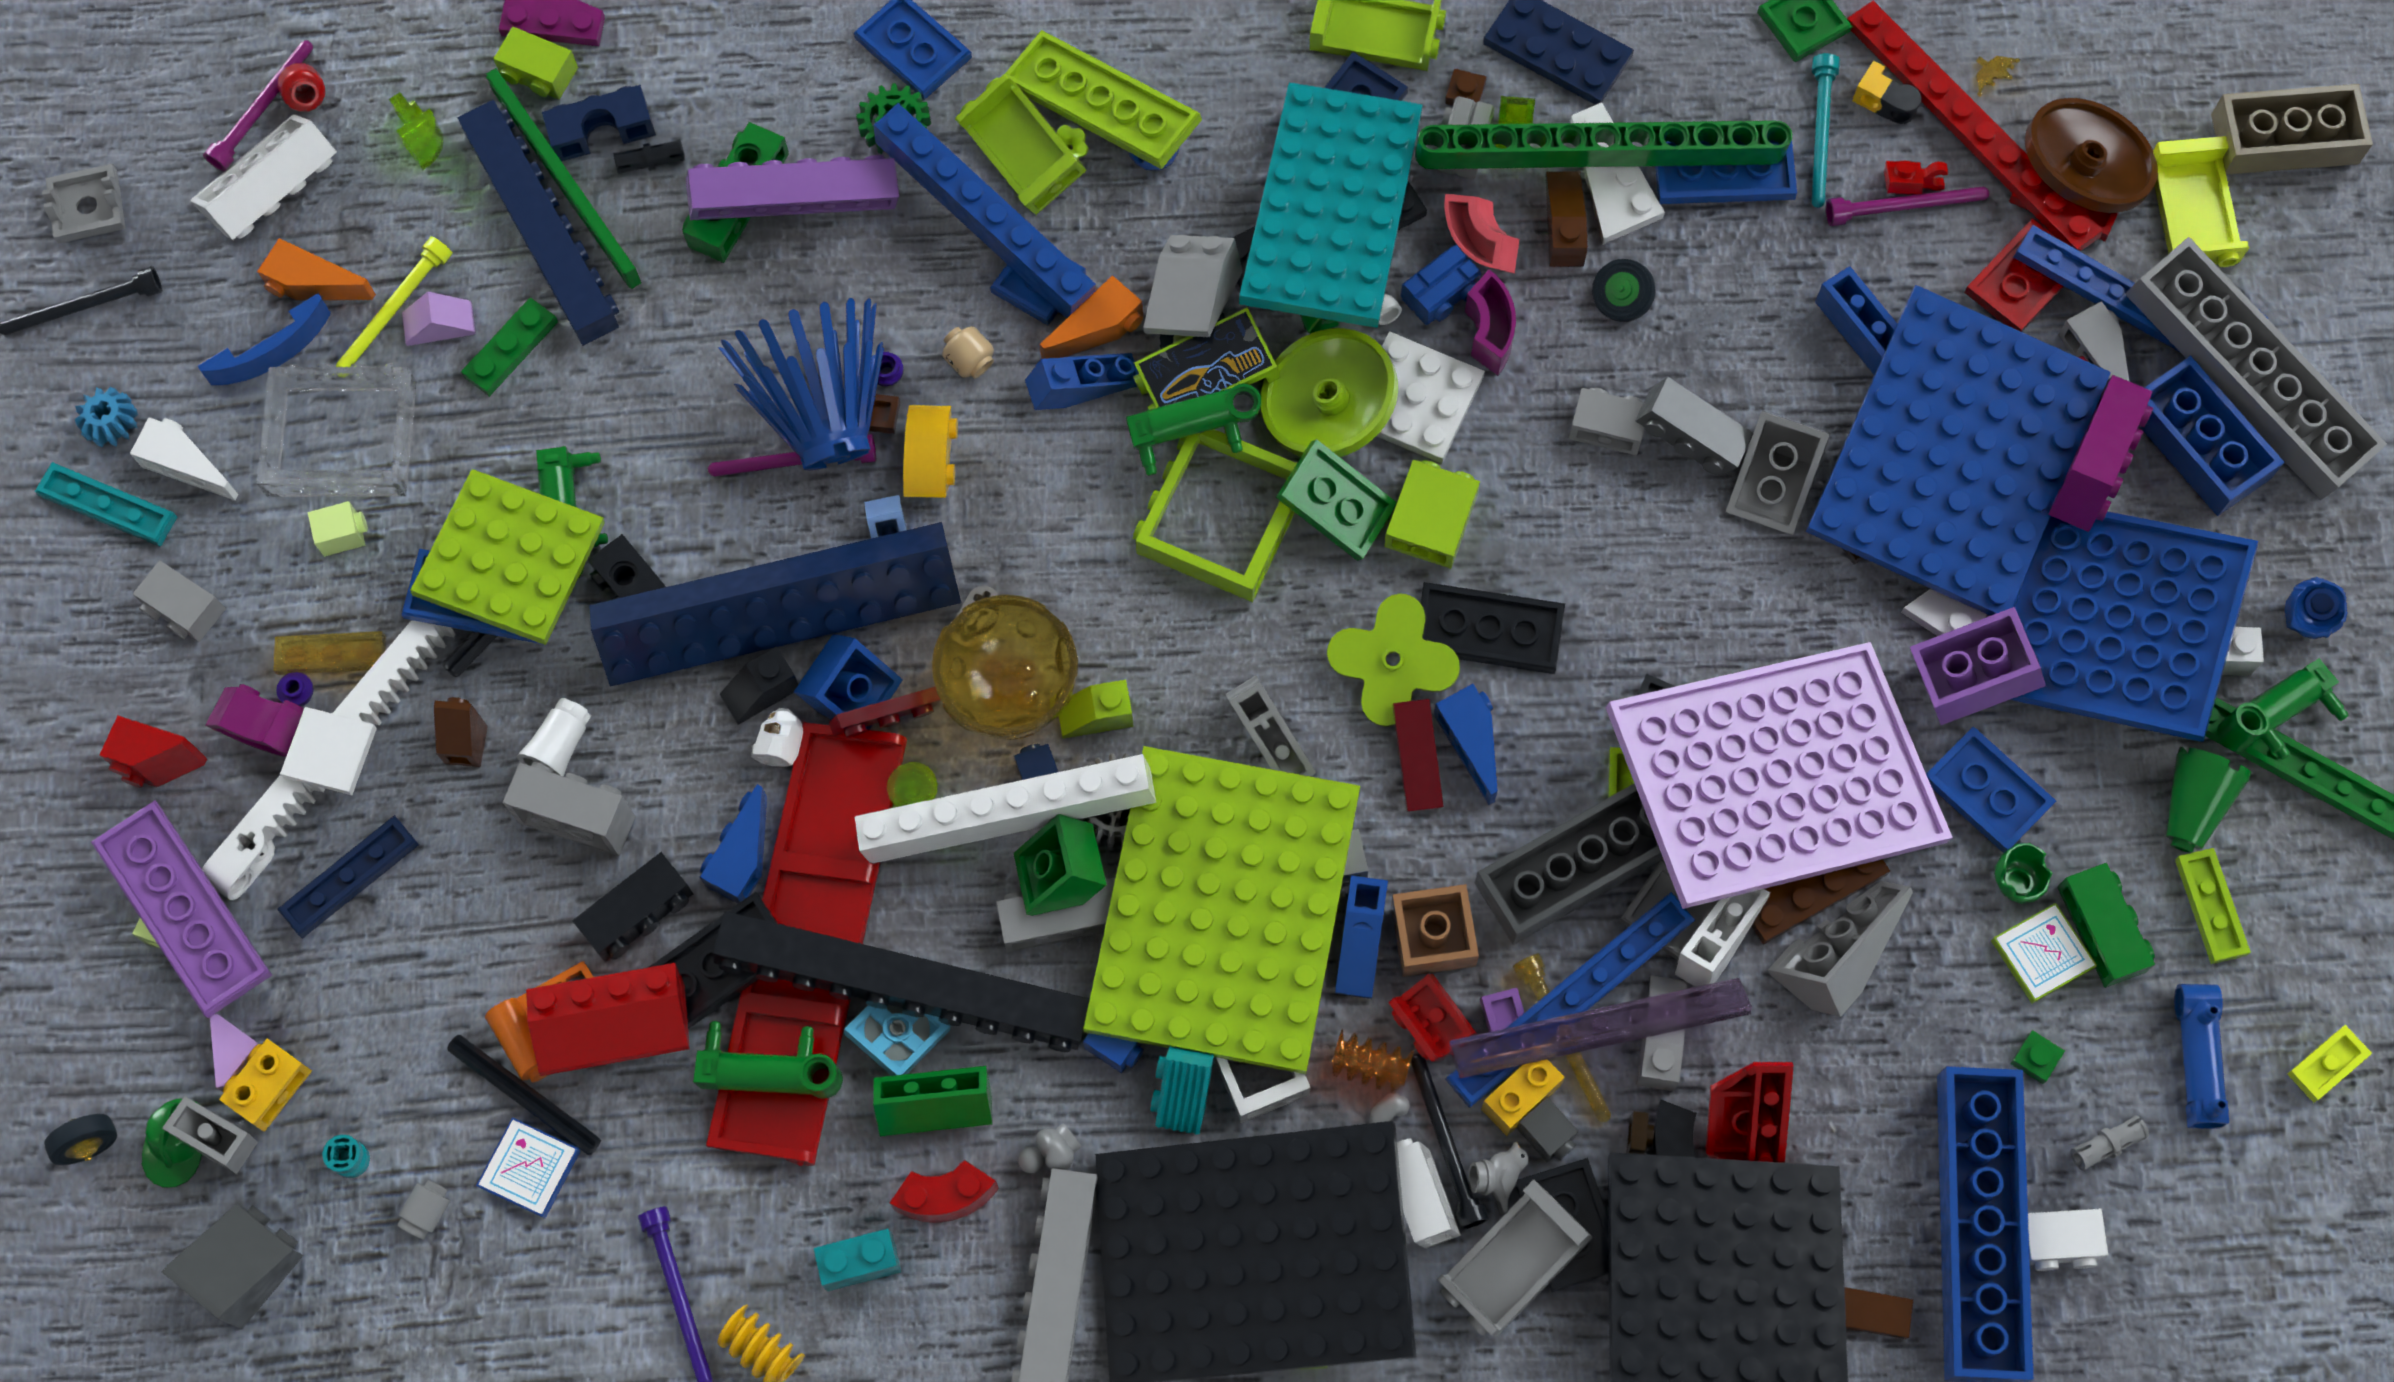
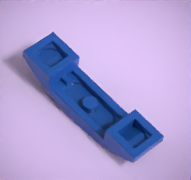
(272, 352)

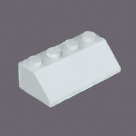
(264, 177)

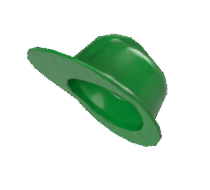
(164, 1157)

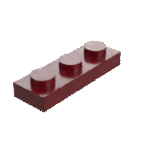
(885, 712)

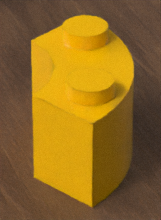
(927, 451)

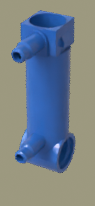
(2199, 1013)

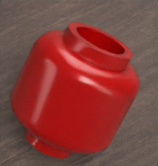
(305, 97)

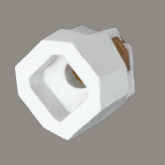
(778, 739)

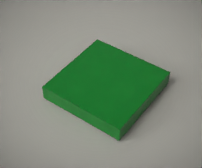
(1804, 24)

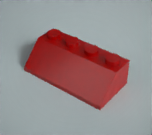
(608, 1019)

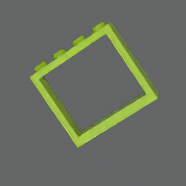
(1241, 585)

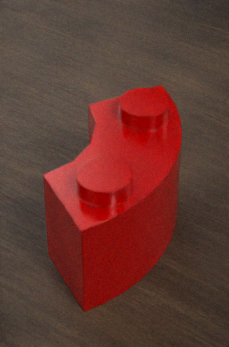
(944, 1196)

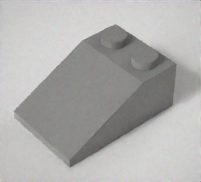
(1192, 285)
(1777, 472)

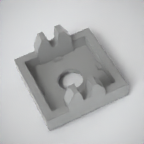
(67, 191)

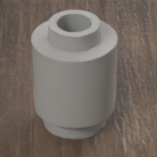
(423, 1209)

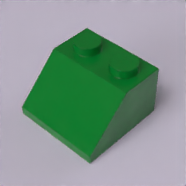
(1059, 866)

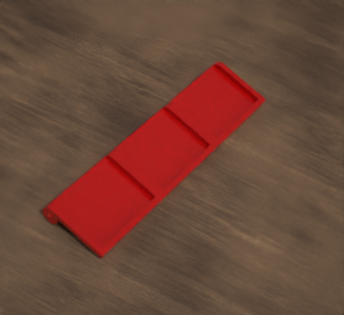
(818, 886)

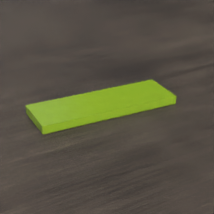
(1103, 99)

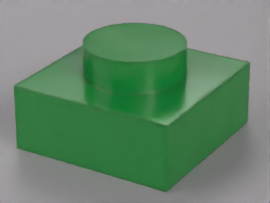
(2037, 1057)

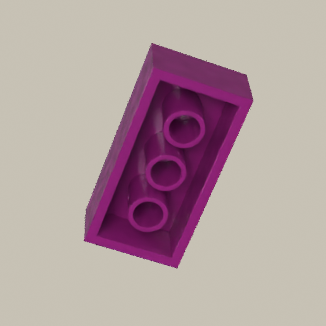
(2103, 454)

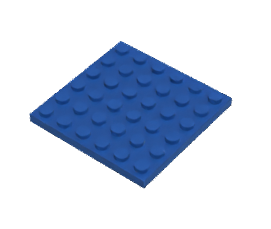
(2134, 620)

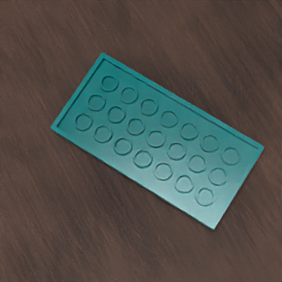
(1331, 205)

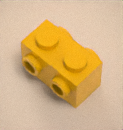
(264, 1084)

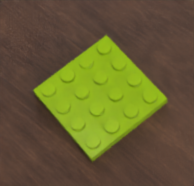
(508, 556)

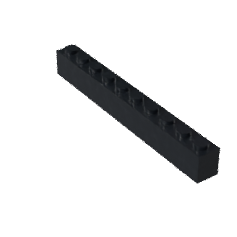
(900, 981)

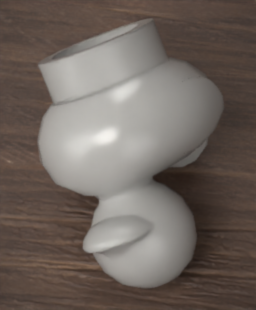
(1053, 1144)

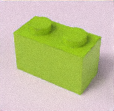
(535, 63)

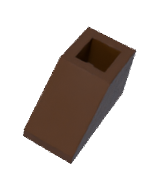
(459, 732)

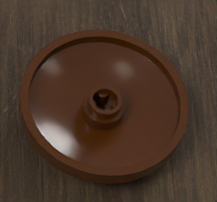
(2091, 155)

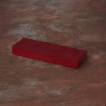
(1418, 755)

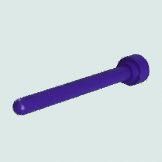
(656, 1225)

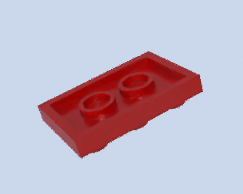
(2011, 288)

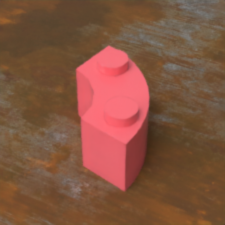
(1478, 234)

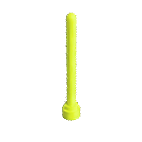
(433, 254)

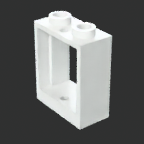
(1265, 1100)
(1424, 1196)

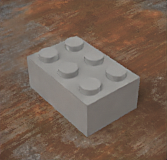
(569, 807)

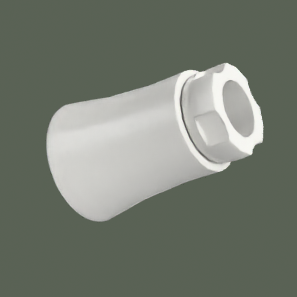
(557, 737)

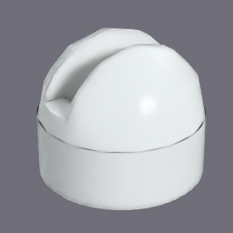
(1390, 310)

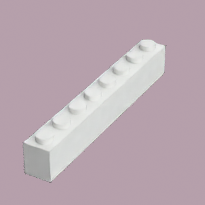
(1005, 809)

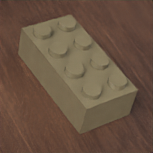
(2293, 128)

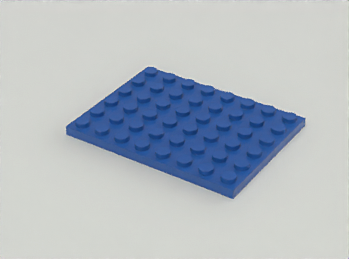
(1958, 452)

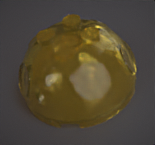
(1005, 667)

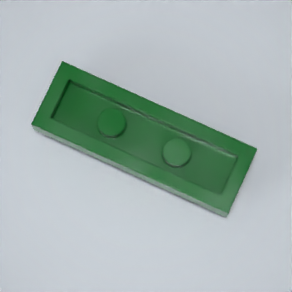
(509, 346)

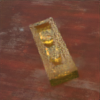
(328, 652)

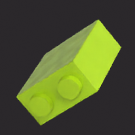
(1432, 513)

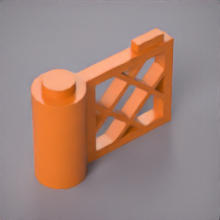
(511, 1026)

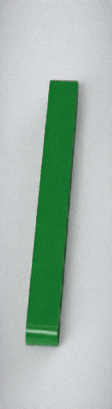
(1590, 154)

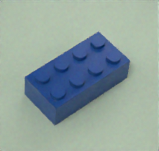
(2207, 437)

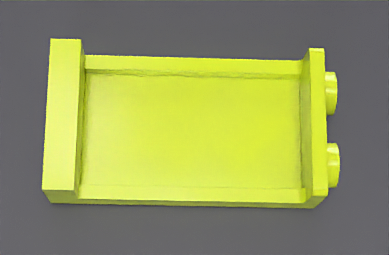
(2197, 198)

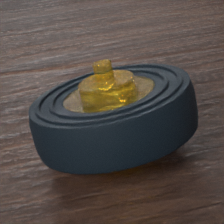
(80, 1139)

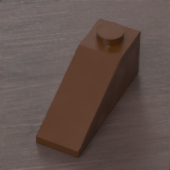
(1566, 219)

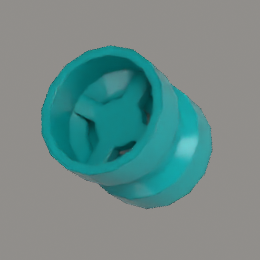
(351, 1162)

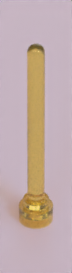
(1532, 973)

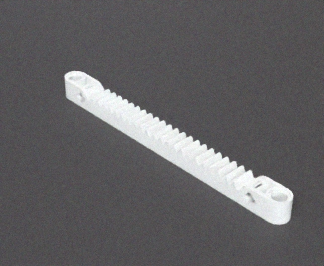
(233, 864)

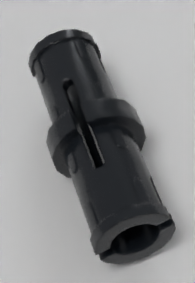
(649, 156)

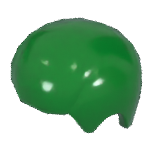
(2022, 873)

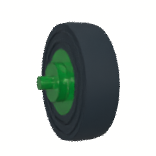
(1623, 290)

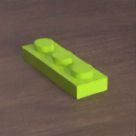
(2212, 906)

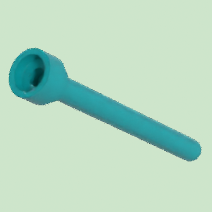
(1825, 69)

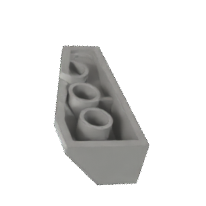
(1838, 960)

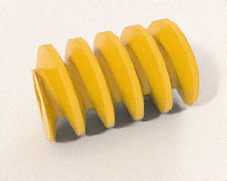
(758, 1348)

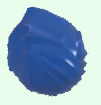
(2316, 608)

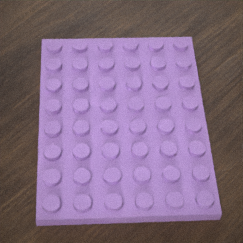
(1777, 774)

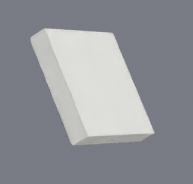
(328, 751)

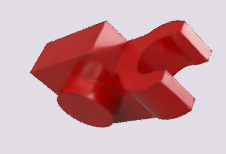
(1909, 178)

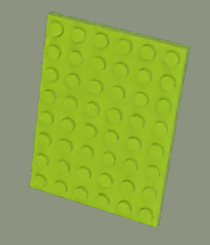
(1224, 911)

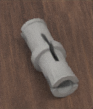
(2109, 1143)

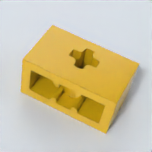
(1521, 1094)

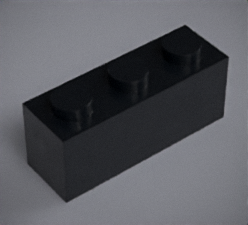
(633, 908)

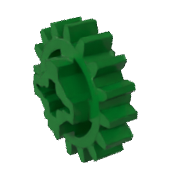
(883, 103)

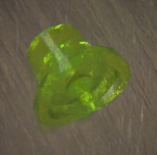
(912, 784)

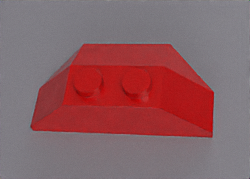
(1751, 1113)

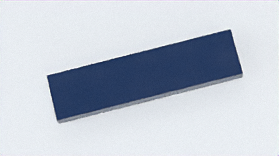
(348, 877)

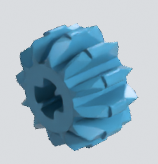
(106, 417)

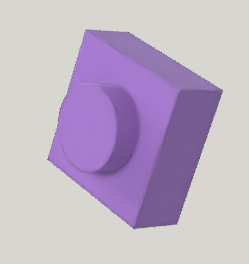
(1501, 1009)

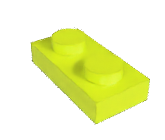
(2329, 1063)

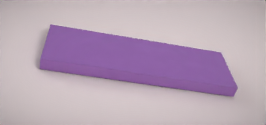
(181, 909)

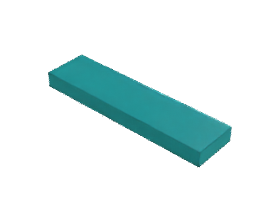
(106, 504)

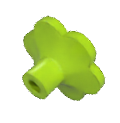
(1074, 139)

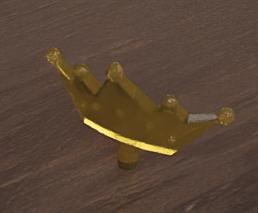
(1994, 69)

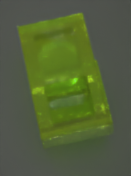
(420, 131)

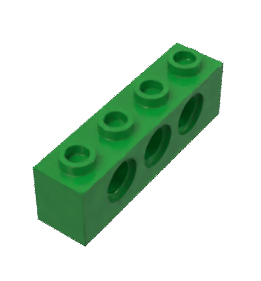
(719, 237)

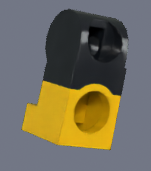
(1886, 96)

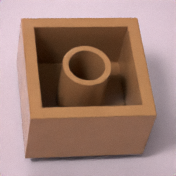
(1434, 930)

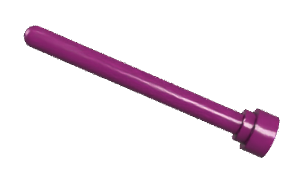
(221, 154)
(1841, 210)
(774, 461)

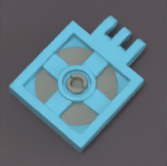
(895, 1038)

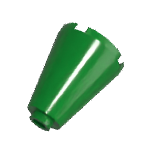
(2201, 796)

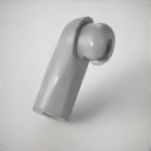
(1388, 1108)

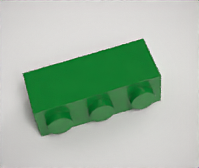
(2106, 924)
(932, 1101)

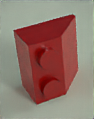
(148, 753)

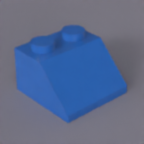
(846, 678)

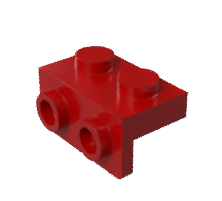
(1430, 1018)

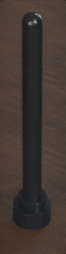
(143, 283)
(1470, 1211)

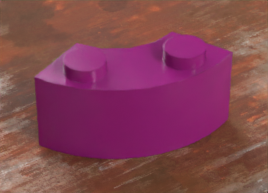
(1495, 321)
(255, 720)

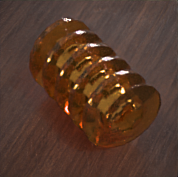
(1371, 1062)

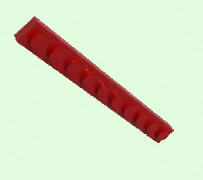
(1972, 126)

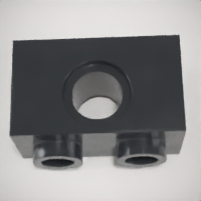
(622, 560)

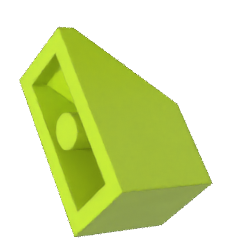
(1097, 710)

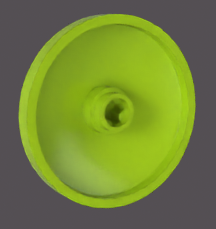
(1331, 390)

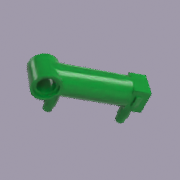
(1191, 418)
(557, 476)
(2277, 705)
(765, 1072)

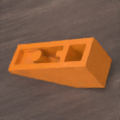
(302, 275)
(1098, 321)

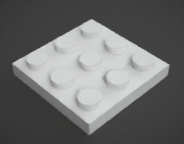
(1430, 399)

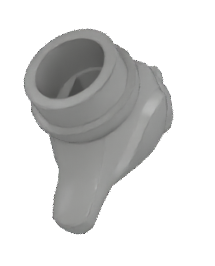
(1498, 1175)

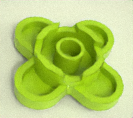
(1396, 630)

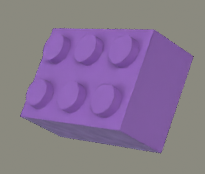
(1978, 666)

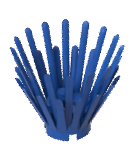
(841, 417)

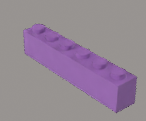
(791, 187)

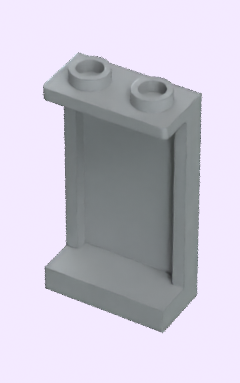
(1514, 1261)

